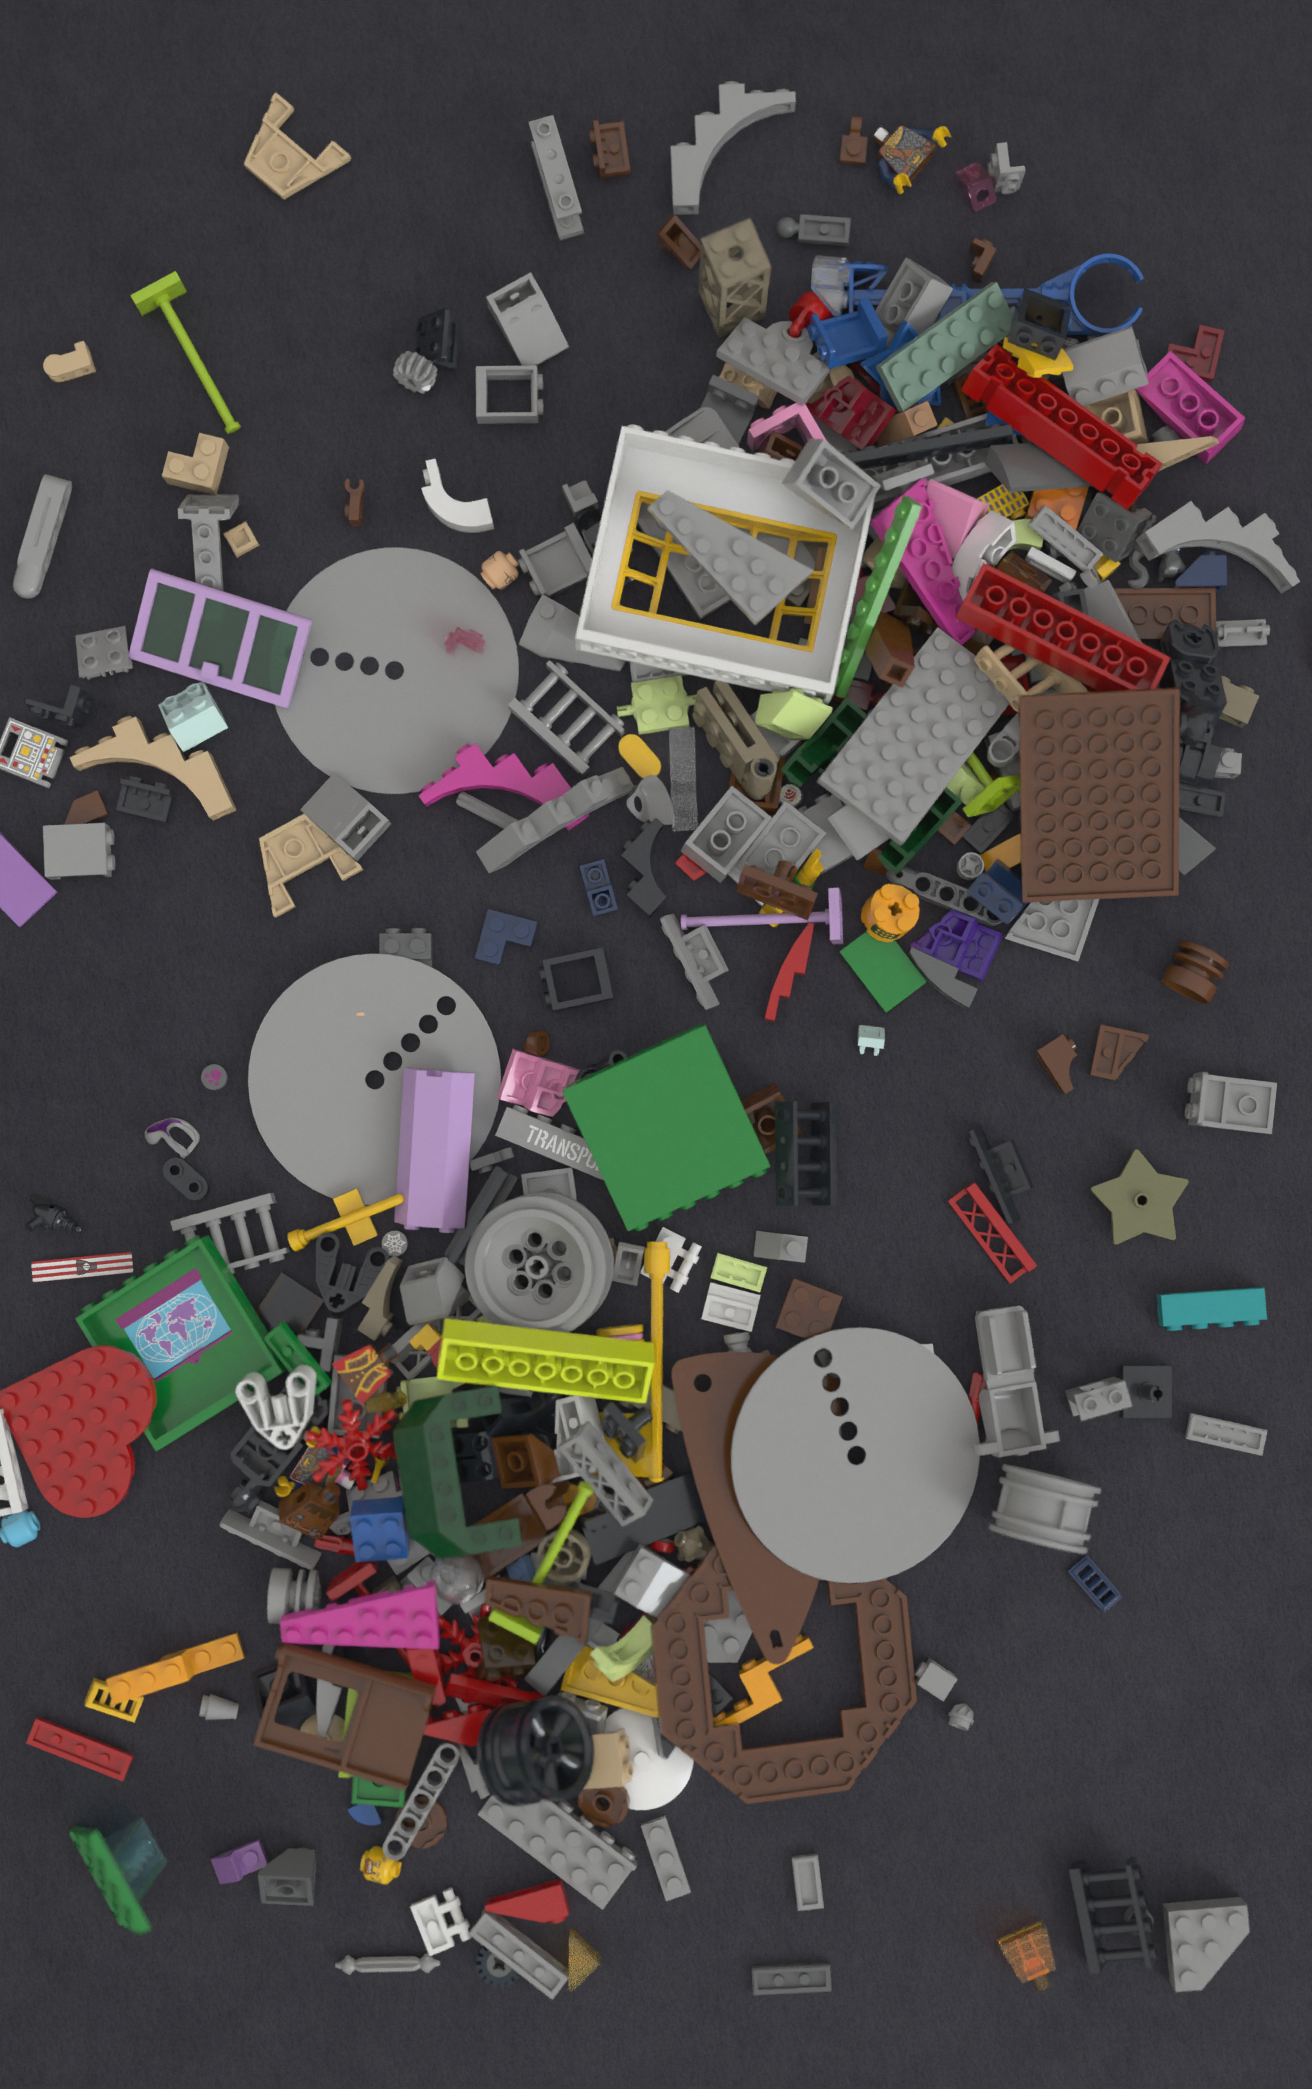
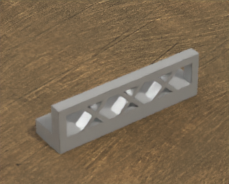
(405, 1349)
(611, 1473)
(520, 1953)

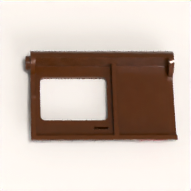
(383, 1724)

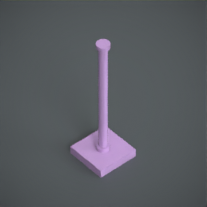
(831, 916)

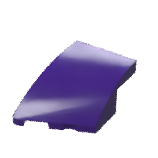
(961, 944)

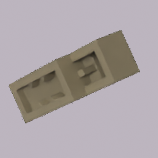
(378, 1300)

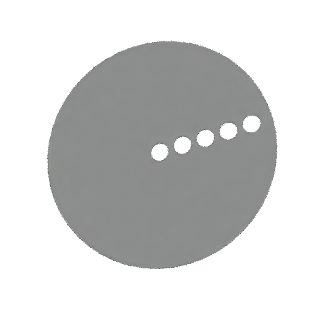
(408, 729)
(315, 1060)
(868, 1516)

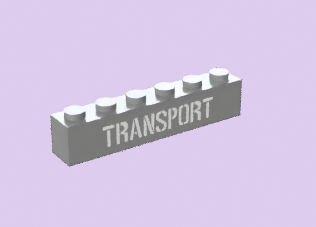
(543, 1138)

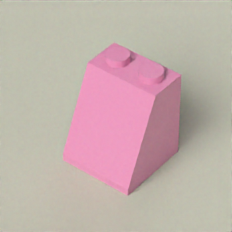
(955, 513)

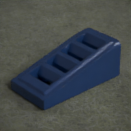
(1111, 1599)

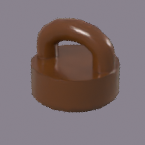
(537, 1043)

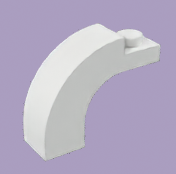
(458, 515)

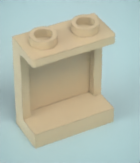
(611, 1760)

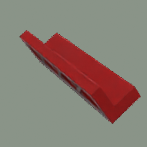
(999, 1226)

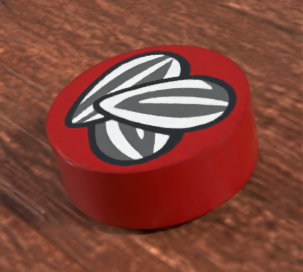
(663, 1545)

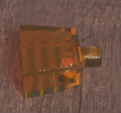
(1029, 1954)

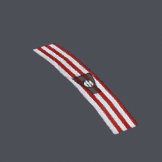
(82, 1267)

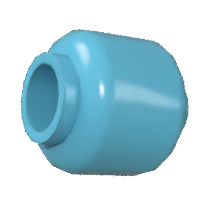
(19, 1528)

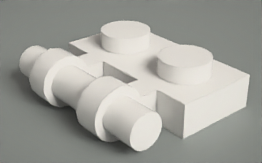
(675, 1243)
(432, 1923)

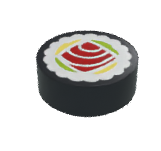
(791, 793)

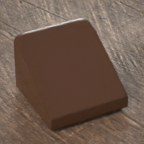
(873, 863)

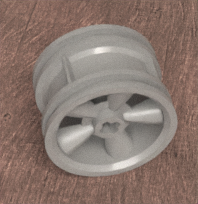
(1044, 1509)

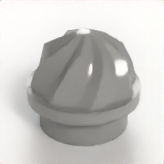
(961, 1716)

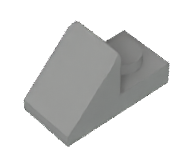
(780, 1246)

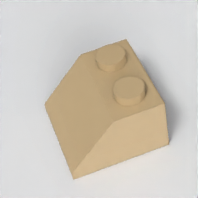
(1123, 414)

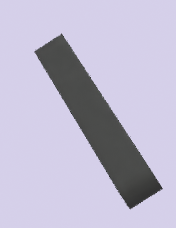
(567, 1648)

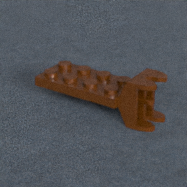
(537, 1514)

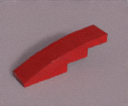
(794, 964)

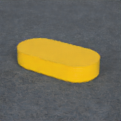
(639, 756)

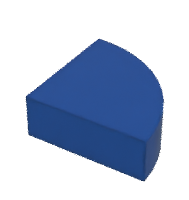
(365, 1814)

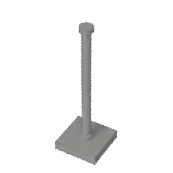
(903, 475)

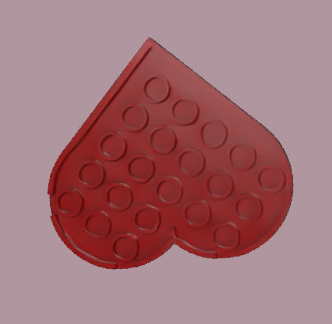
(79, 1426)

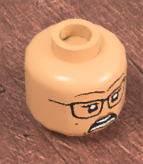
(500, 570)

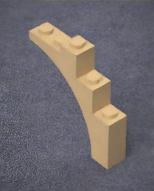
(133, 746)

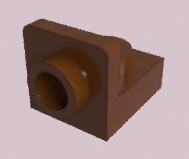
(983, 259)

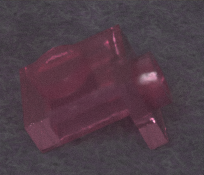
(469, 639)

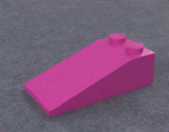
(1190, 405)

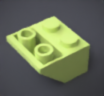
(791, 714)

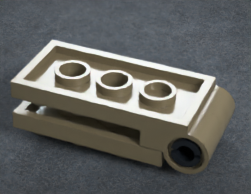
(736, 739)

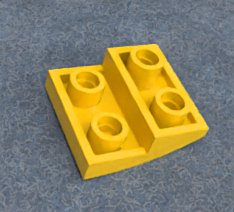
(1037, 364)

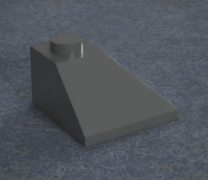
(289, 1878)

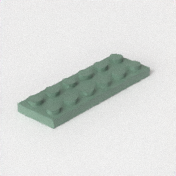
(946, 347)

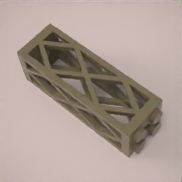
(733, 279)

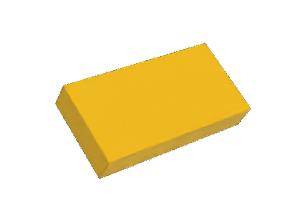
(360, 1230)

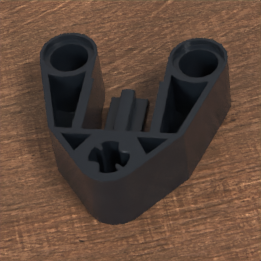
(325, 1270)

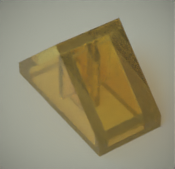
(582, 1960)

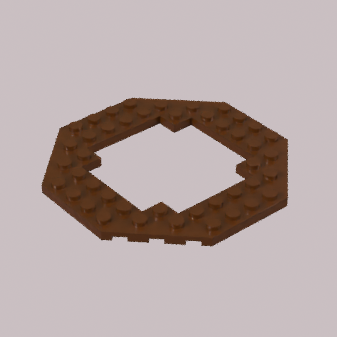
(789, 1767)

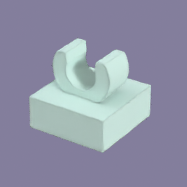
(871, 1037)

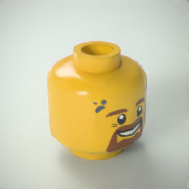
(378, 1867)

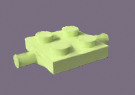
(659, 704)

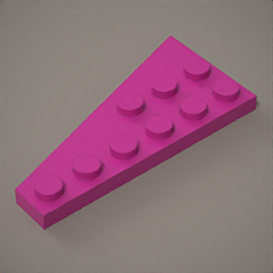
(928, 563)
(373, 1620)

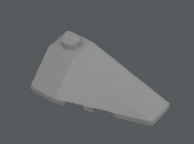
(553, 633)

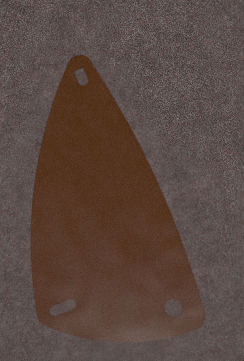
(765, 1586)

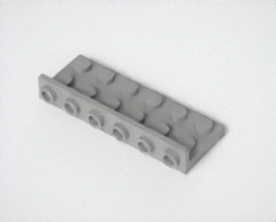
(565, 1845)

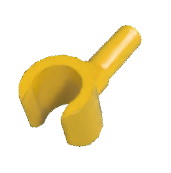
(378, 1466)

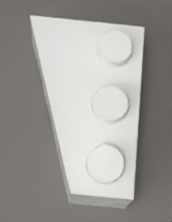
(569, 1417)

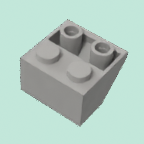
(430, 1290)

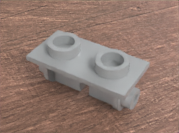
(1242, 632)

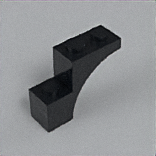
(637, 854)

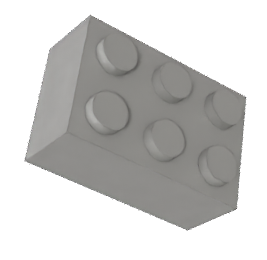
(341, 1391)

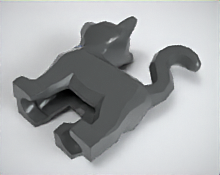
(1169, 567)

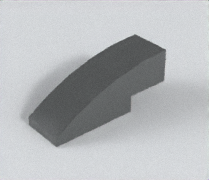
(942, 978)

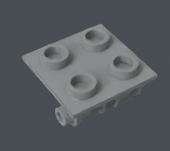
(103, 652)

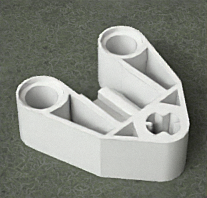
(261, 1412)

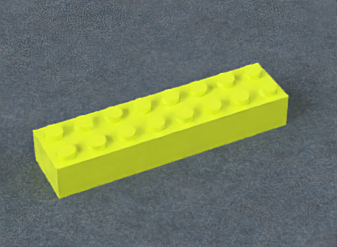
(545, 1361)

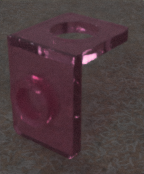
(975, 179)

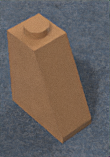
(907, 424)

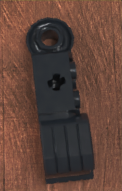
(1192, 670)
(264, 1461)

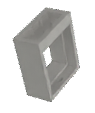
(486, 373)

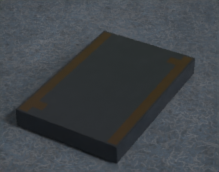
(289, 1303)

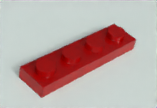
(486, 1691)
(80, 1748)

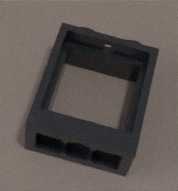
(1046, 313)
(551, 997)

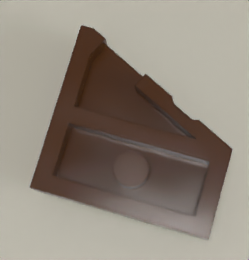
(1114, 1050)

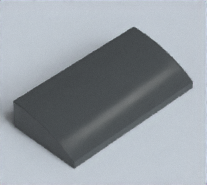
(1030, 468)

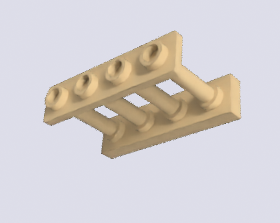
(1007, 682)

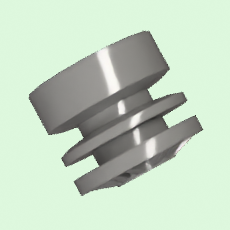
(292, 1596)

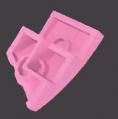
(535, 1082)

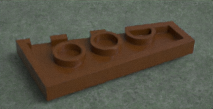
(543, 1604)

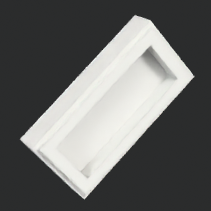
(1050, 565)

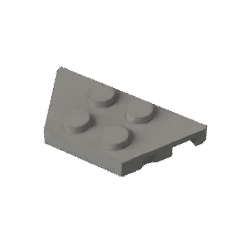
(728, 1636)

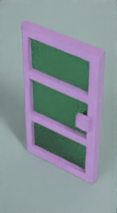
(219, 638)

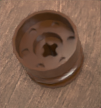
(1196, 969)

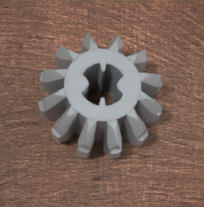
(415, 372)

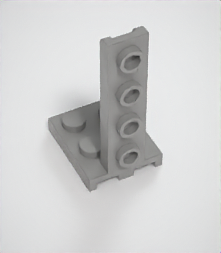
(205, 515)

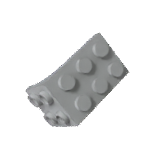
(1231, 1103)

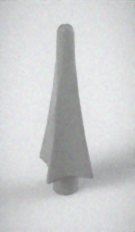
(474, 1779)

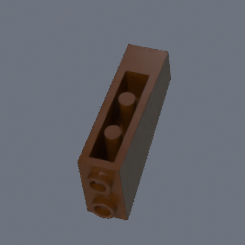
(891, 649)

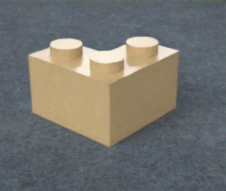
(202, 470)

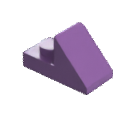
(239, 1862)

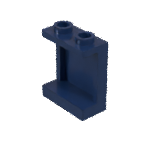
(999, 891)

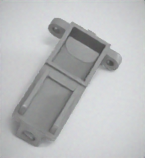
(1011, 1399)

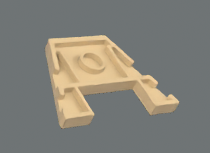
(282, 162)
(294, 850)

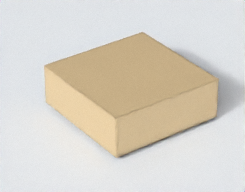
(241, 539)

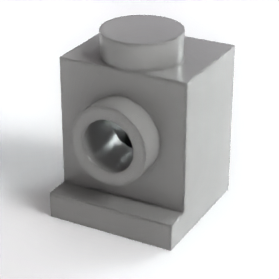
(1229, 764)

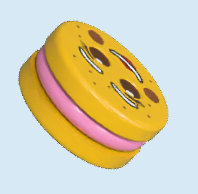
(626, 1332)

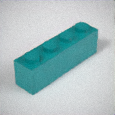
(1211, 1307)

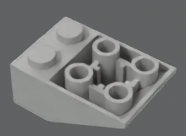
(527, 321)
(345, 816)

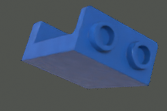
(848, 336)

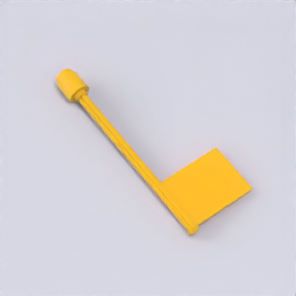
(656, 1264)

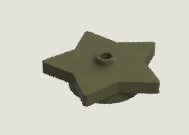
(1121, 1196)

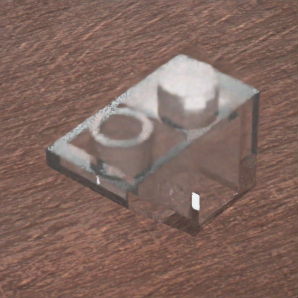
(828, 282)

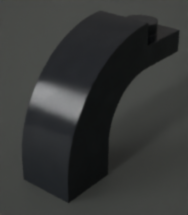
(521, 1413)

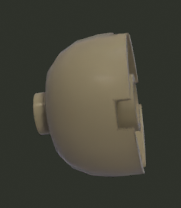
(570, 1560)

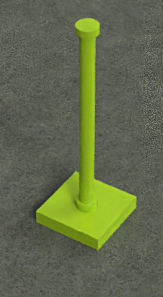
(160, 294)
(995, 792)
(521, 1625)

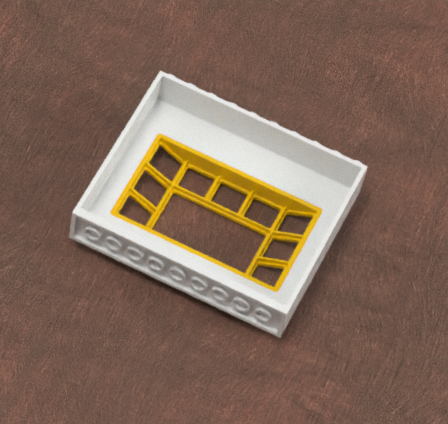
(749, 496)

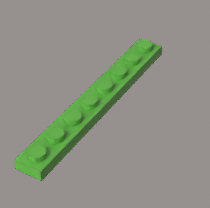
(876, 591)

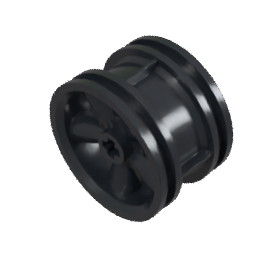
(560, 1746)

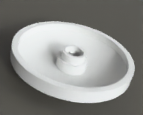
(653, 1779)

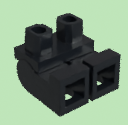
(479, 1445)

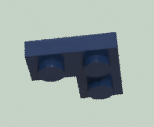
(501, 928)

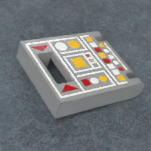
(33, 753)

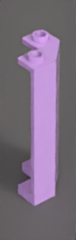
(434, 1148)

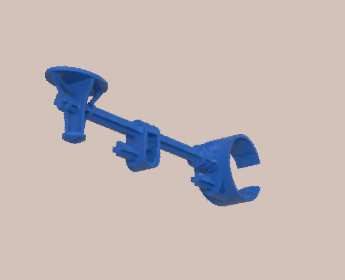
(1059, 288)

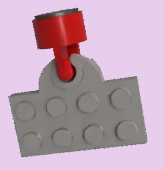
(781, 352)

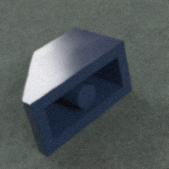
(1205, 572)

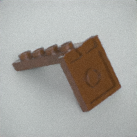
(1021, 570)

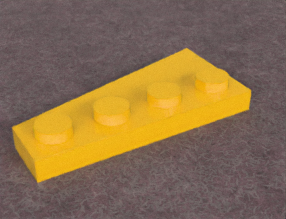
(628, 1692)

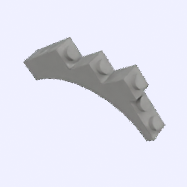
(712, 131)
(1225, 533)
(552, 817)

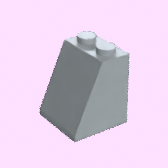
(856, 831)

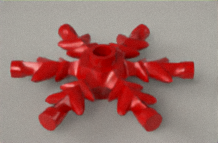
(353, 1445)
(468, 1646)

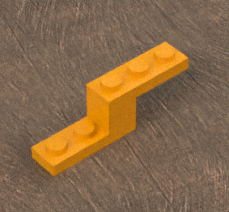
(175, 1668)
(759, 1686)

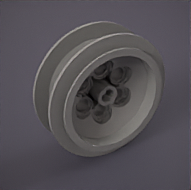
(494, 1272)

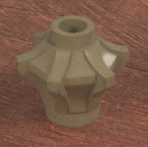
(692, 1544)

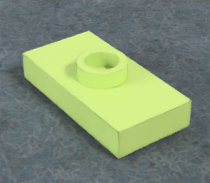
(738, 1272)

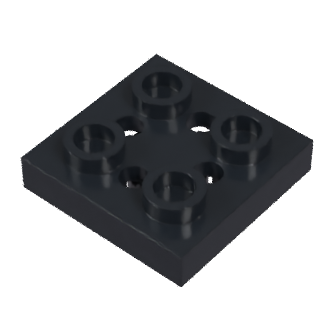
(626, 1430)

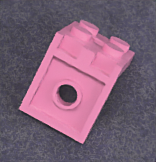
(783, 421)

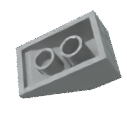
(831, 483)
(726, 834)
(649, 1581)

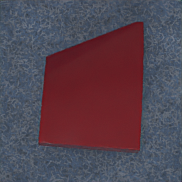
(853, 412)

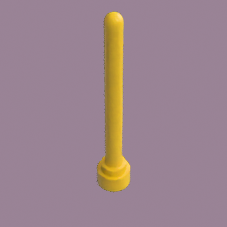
(300, 1238)

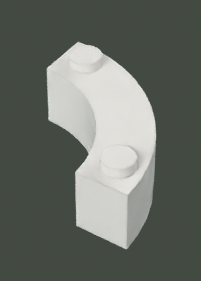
(984, 544)

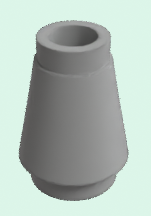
(216, 1708)

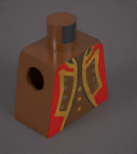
(366, 1370)

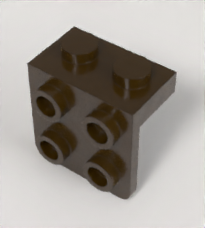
(914, 612)
(503, 1652)

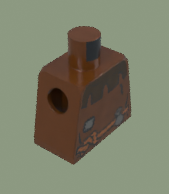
(311, 1509)

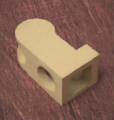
(69, 365)

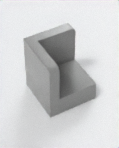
(579, 497)

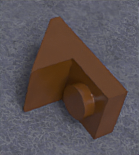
(680, 241)

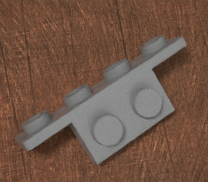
(698, 956)
(385, 1487)
(270, 1534)

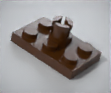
(777, 889)

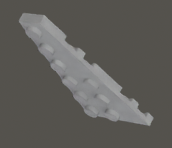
(741, 565)
(1055, 926)

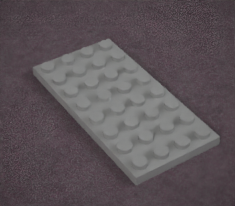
(916, 738)

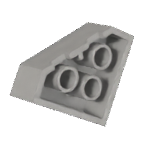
(1202, 1938)

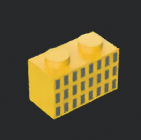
(1008, 504)

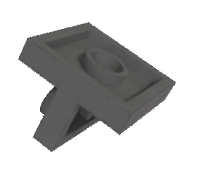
(328, 1343)

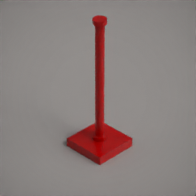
(352, 1579)

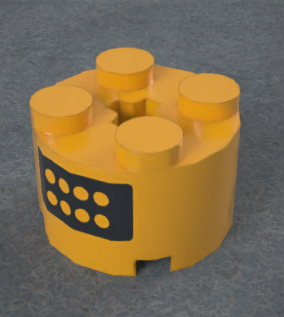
(890, 913)

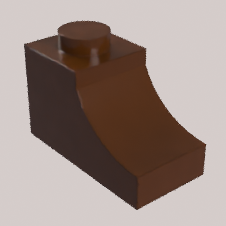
(1056, 1060)

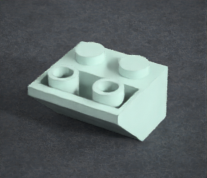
(192, 716)

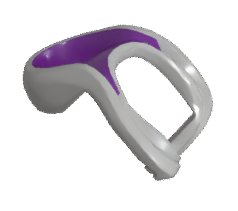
(161, 1130)

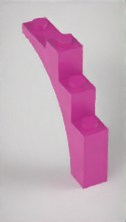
(507, 775)

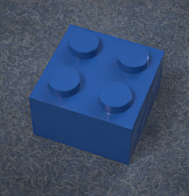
(379, 1529)

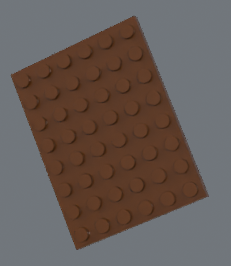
(1099, 794)

